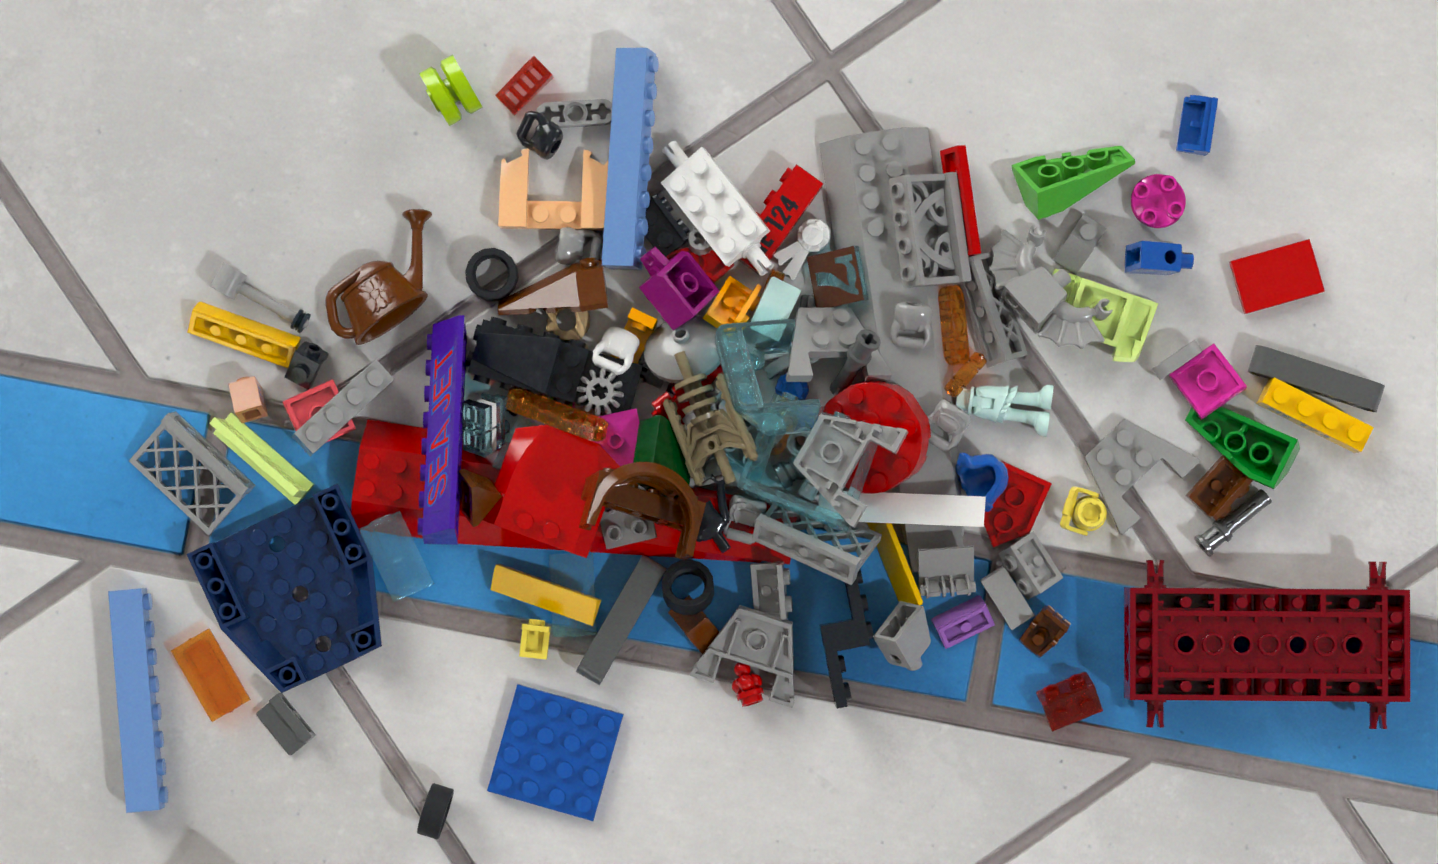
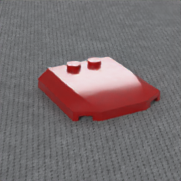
(544, 487)

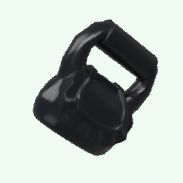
(546, 136)

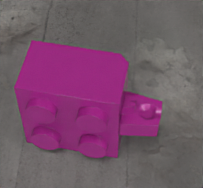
(676, 286)

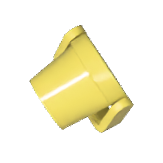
(1086, 513)

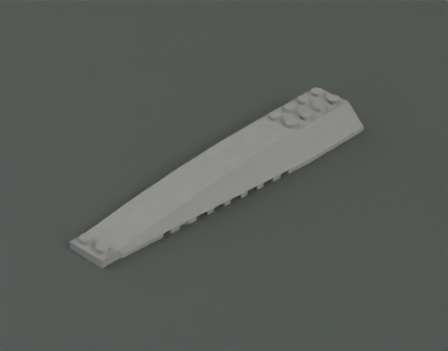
(862, 216)

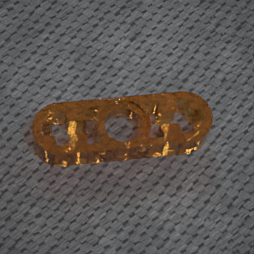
(953, 309)

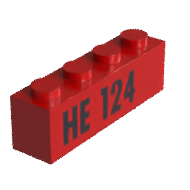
(785, 208)

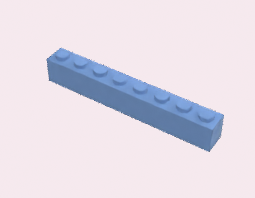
(629, 158)
(137, 700)

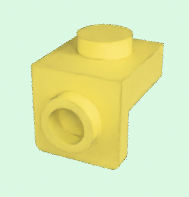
(535, 639)

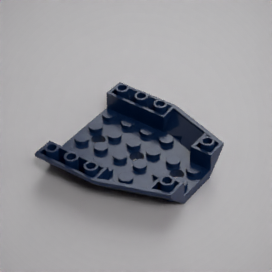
(255, 588)

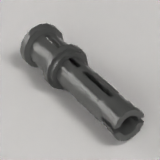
(858, 356)
(1224, 533)

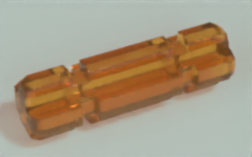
(965, 374)

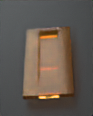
(210, 675)

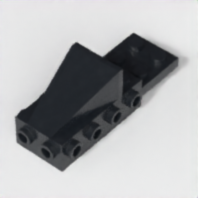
(542, 364)

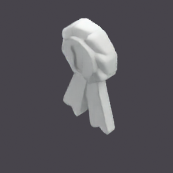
(811, 237)

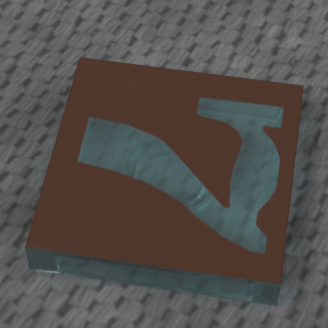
(837, 278)

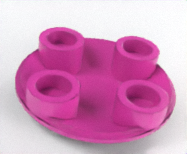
(1158, 201)

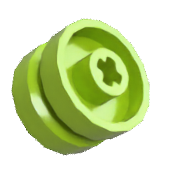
(450, 90)

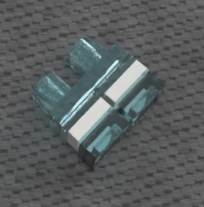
(484, 424)

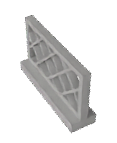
(205, 453)
(810, 548)

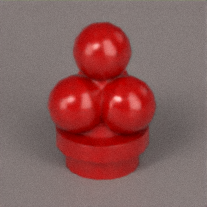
(747, 685)

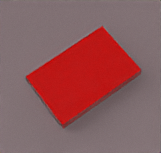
(1276, 276)

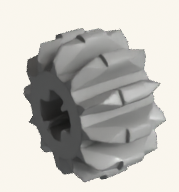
(604, 383)

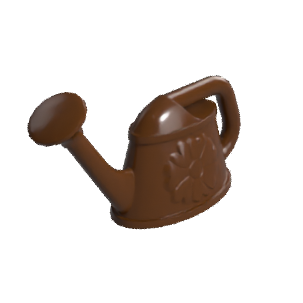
(379, 294)

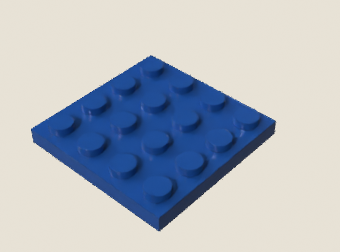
(555, 752)

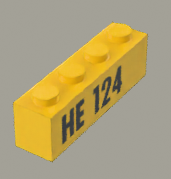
(1314, 415)

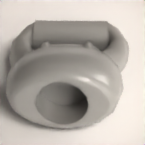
(571, 245)
(911, 317)
(950, 419)
(745, 511)

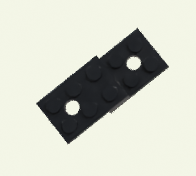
(843, 636)

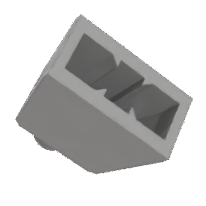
(904, 636)

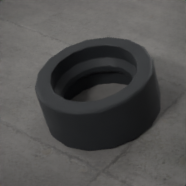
(475, 261)
(686, 567)
(435, 811)

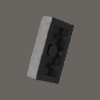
(663, 229)

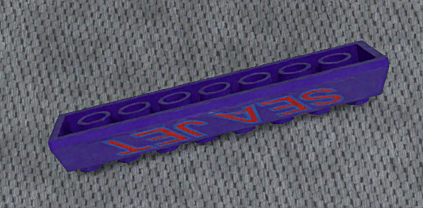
(444, 432)

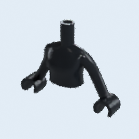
(714, 522)

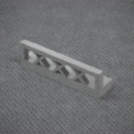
(986, 312)

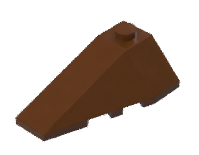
(576, 286)

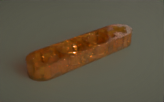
(557, 415)

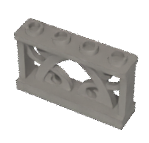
(912, 249)

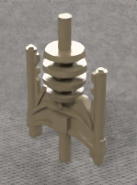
(710, 430)

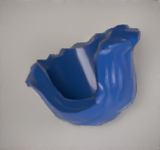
(982, 476)

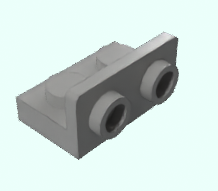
(1030, 566)

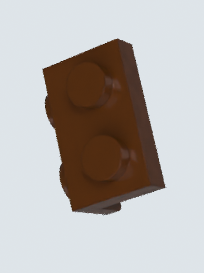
(1219, 489)

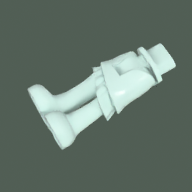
(994, 405)

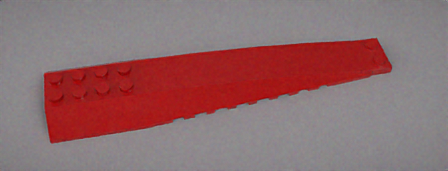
(390, 483)

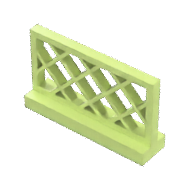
(262, 457)

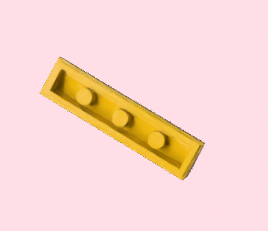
(243, 334)
(896, 564)
(545, 594)

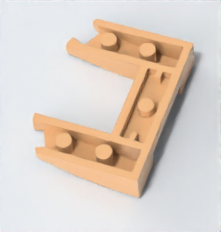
(519, 213)

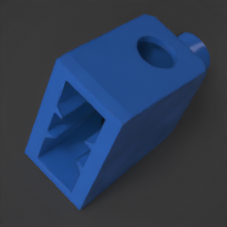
(1156, 258)

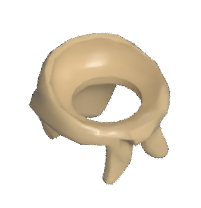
(581, 326)

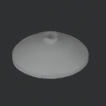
(693, 337)

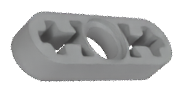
(596, 103)

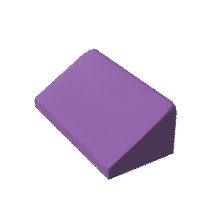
(962, 621)

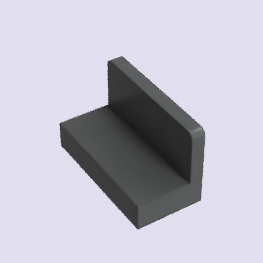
(285, 724)

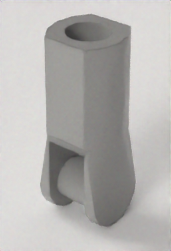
(807, 491)

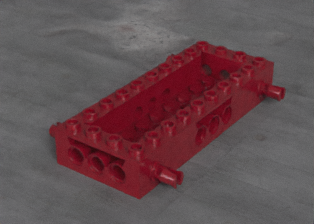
(1269, 621)

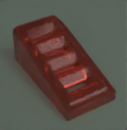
(531, 92)

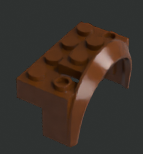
(620, 492)

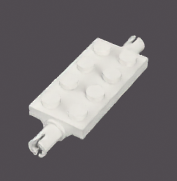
(716, 207)

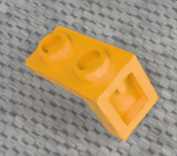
(641, 326)

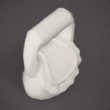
(617, 343)

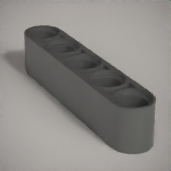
(1316, 378)
(621, 619)

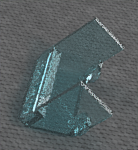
(742, 354)

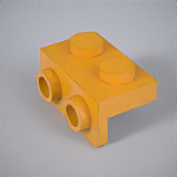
(732, 303)

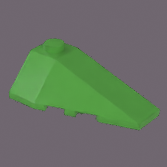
(1061, 182)

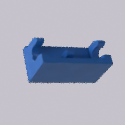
(1197, 125)

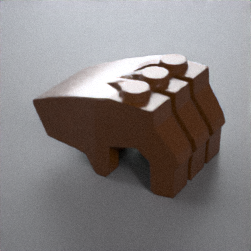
(1044, 631)

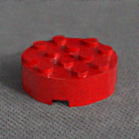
(891, 407)

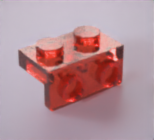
(1069, 701)

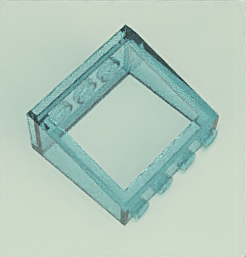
(754, 471)

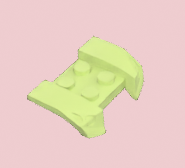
(1125, 326)

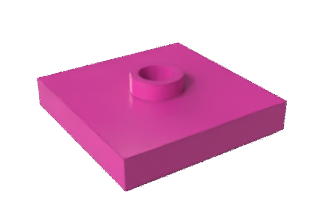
(1207, 381)
(621, 435)

